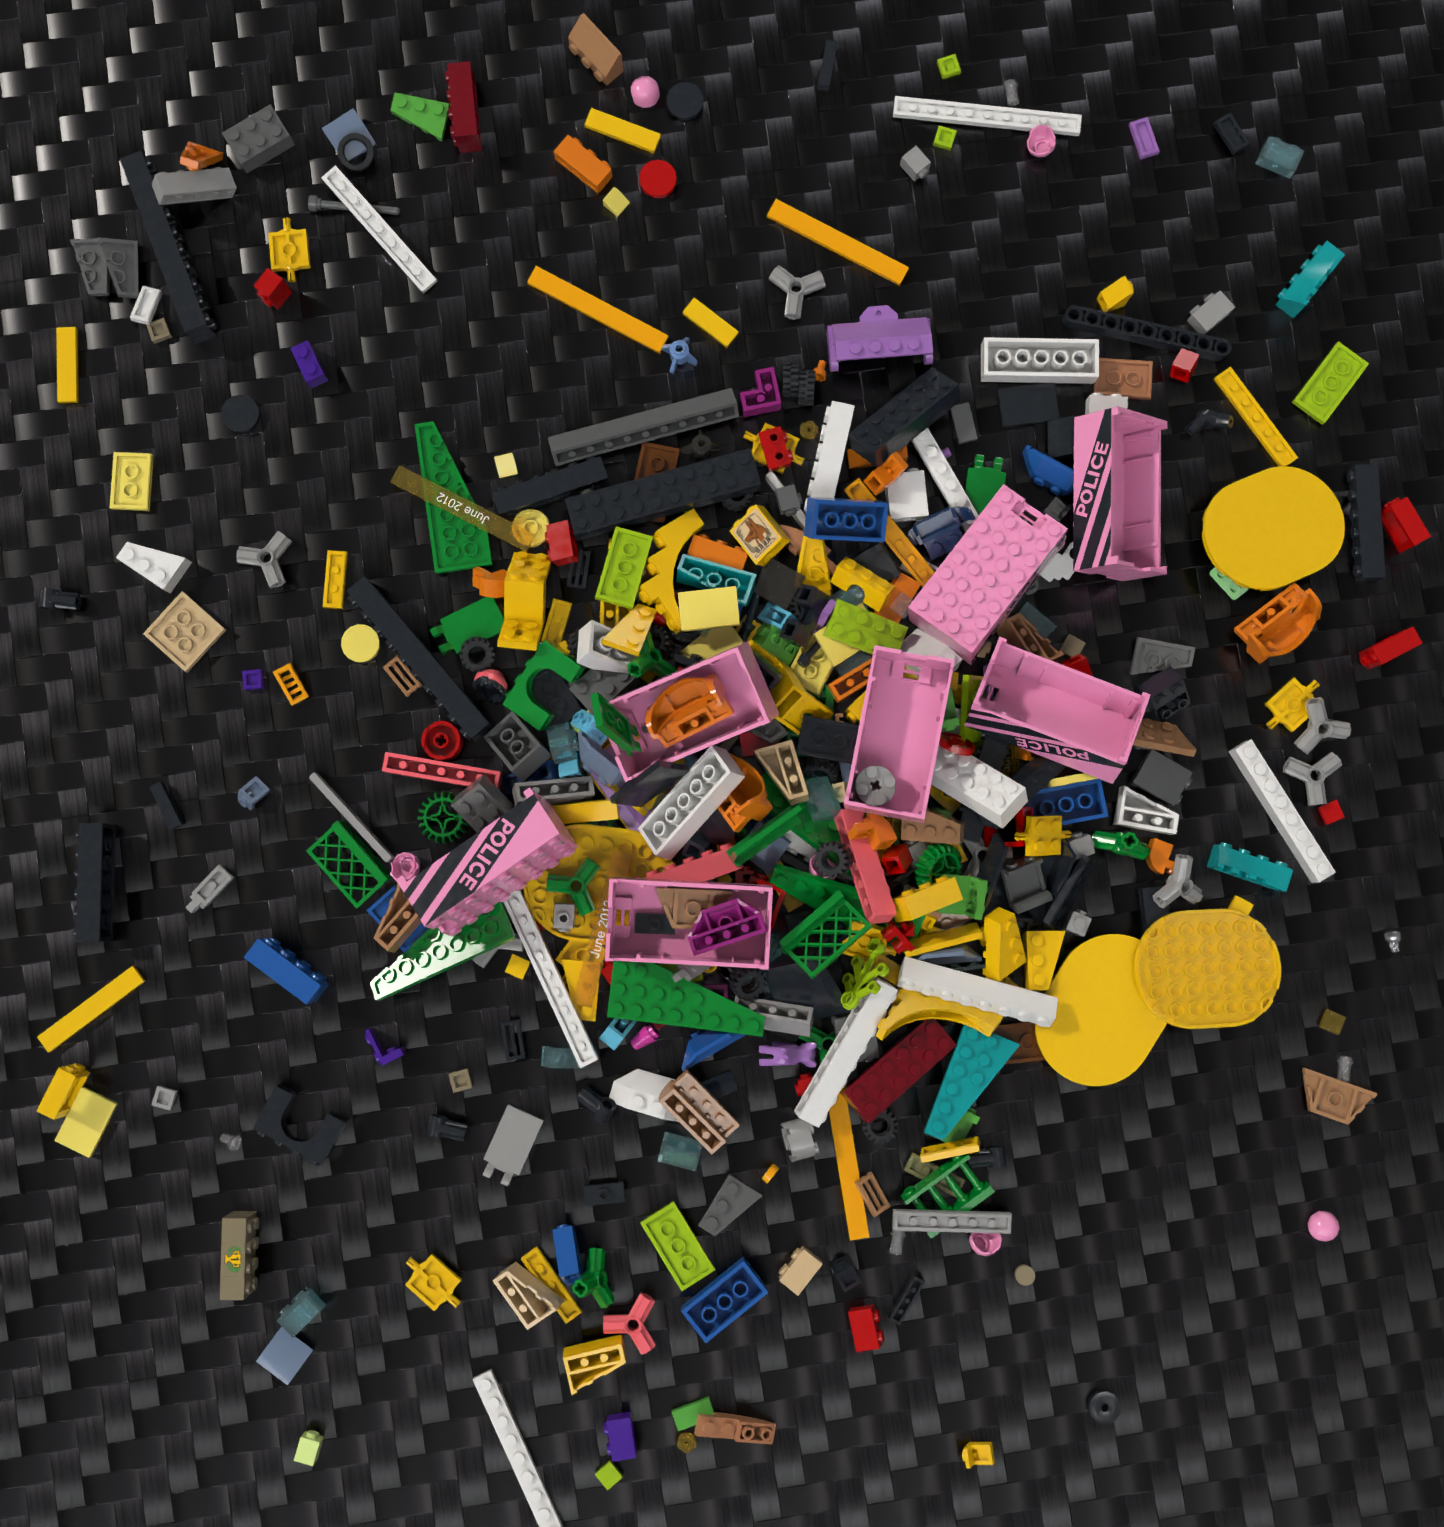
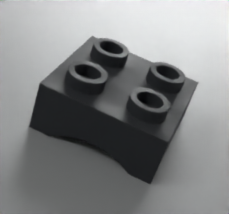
(878, 560)

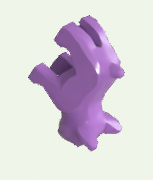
(789, 1054)

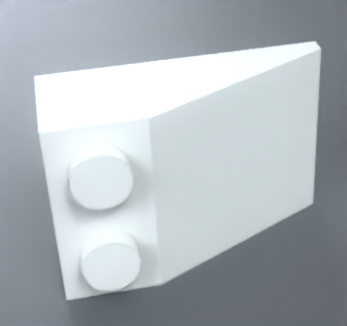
(924, 644)
(597, 655)

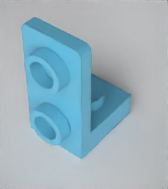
(586, 723)

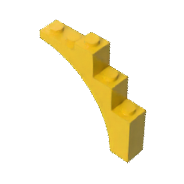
(661, 566)
(913, 1006)

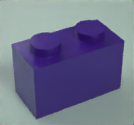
(309, 364)
(621, 1436)

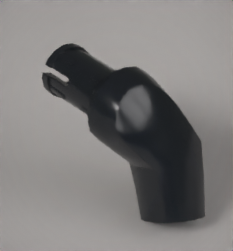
(1211, 419)

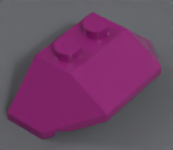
(725, 925)

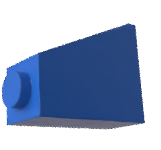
(567, 1254)

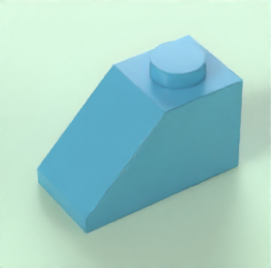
(775, 616)
(571, 768)
(616, 1032)

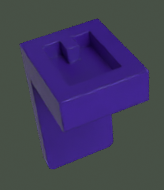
(379, 1054)

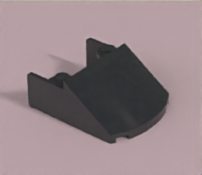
(1055, 874)
(793, 986)

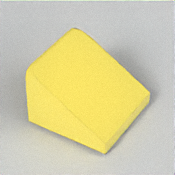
(615, 201)
(506, 465)

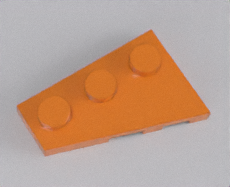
(199, 156)

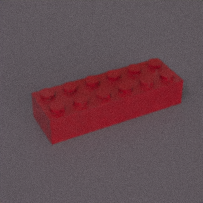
(897, 1069)

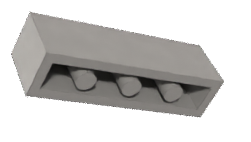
(193, 185)
(557, 790)
(782, 1016)

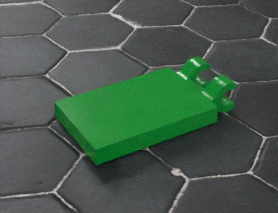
(984, 482)
(475, 620)
(614, 724)

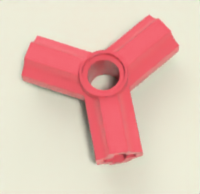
(640, 1335)

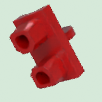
(902, 942)

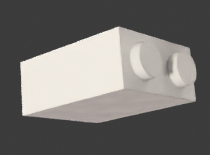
(908, 497)

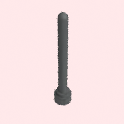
(316, 204)

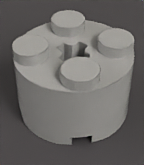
(885, 782)
(799, 1139)

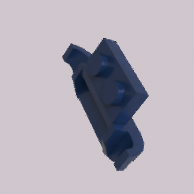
(940, 530)

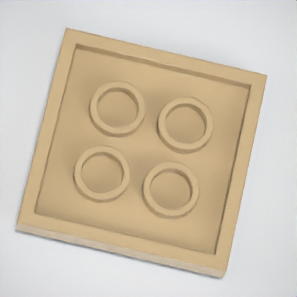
(184, 631)

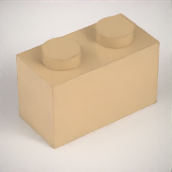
(799, 1270)

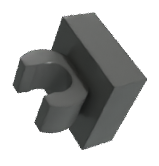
(1056, 509)

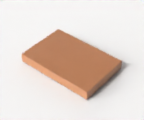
(1124, 377)

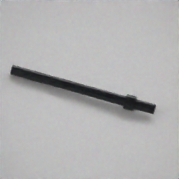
(747, 626)

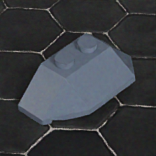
(600, 762)
(952, 954)

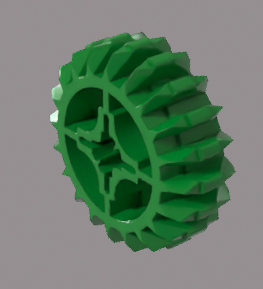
(443, 826)
(936, 861)

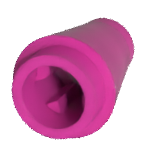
(645, 1036)

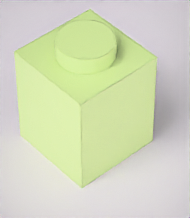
(309, 1448)

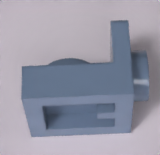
(252, 793)

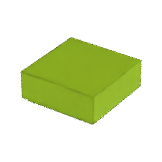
(949, 66)
(944, 137)
(609, 1475)

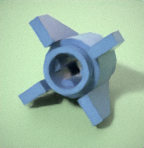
(679, 357)

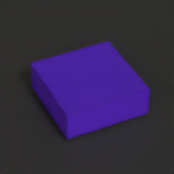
(253, 679)

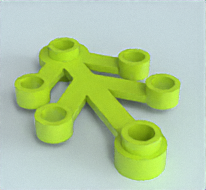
(853, 994)

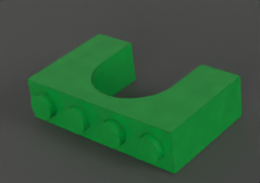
(521, 697)

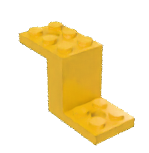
(524, 601)
(790, 696)

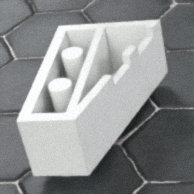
(157, 566)
(1143, 814)

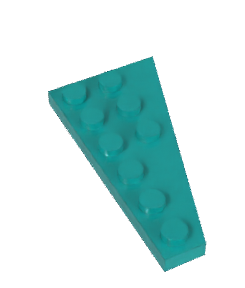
(969, 1072)

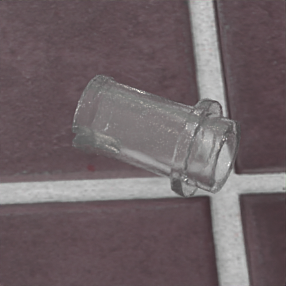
(1011, 92)
(1344, 1068)
(897, 1242)

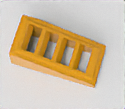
(289, 666)

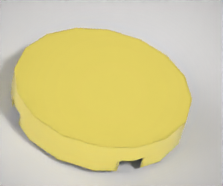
(534, 522)
(360, 643)

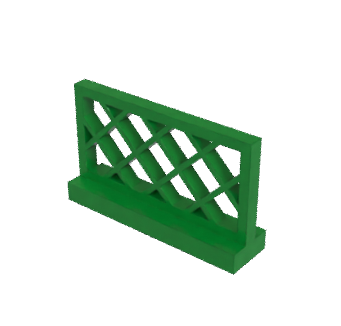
(764, 836)
(357, 849)
(815, 921)

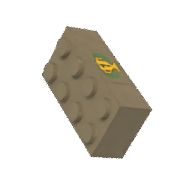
(238, 1255)

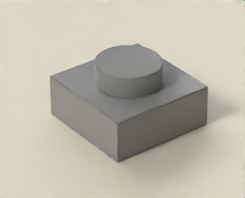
(164, 1097)

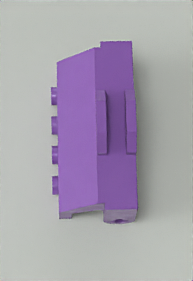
(879, 336)

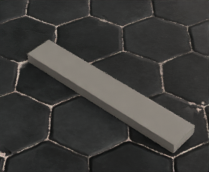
(354, 820)
(951, 1221)

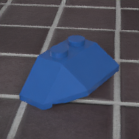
(1048, 472)
(706, 1044)

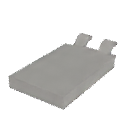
(512, 1143)

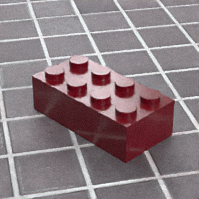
(464, 107)

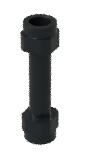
(805, 659)

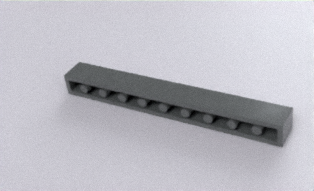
(643, 426)

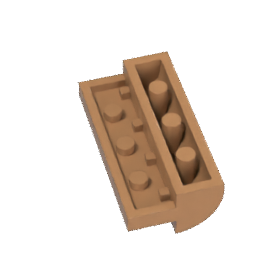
(698, 1111)

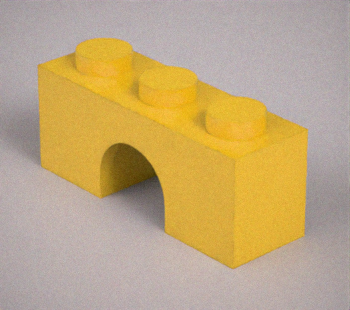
(876, 589)

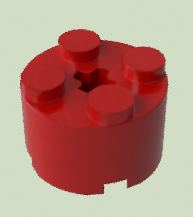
(436, 732)

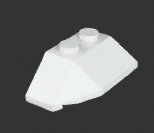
(641, 1093)

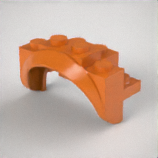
(1274, 627)
(690, 708)
(747, 799)

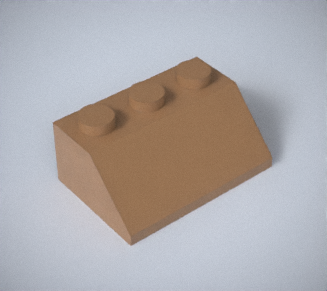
(595, 50)

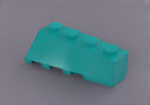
(1310, 279)
(711, 575)
(1250, 868)

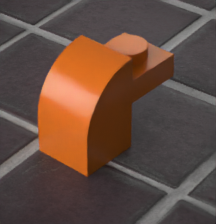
(886, 474)
(489, 583)
(876, 829)
(1159, 855)

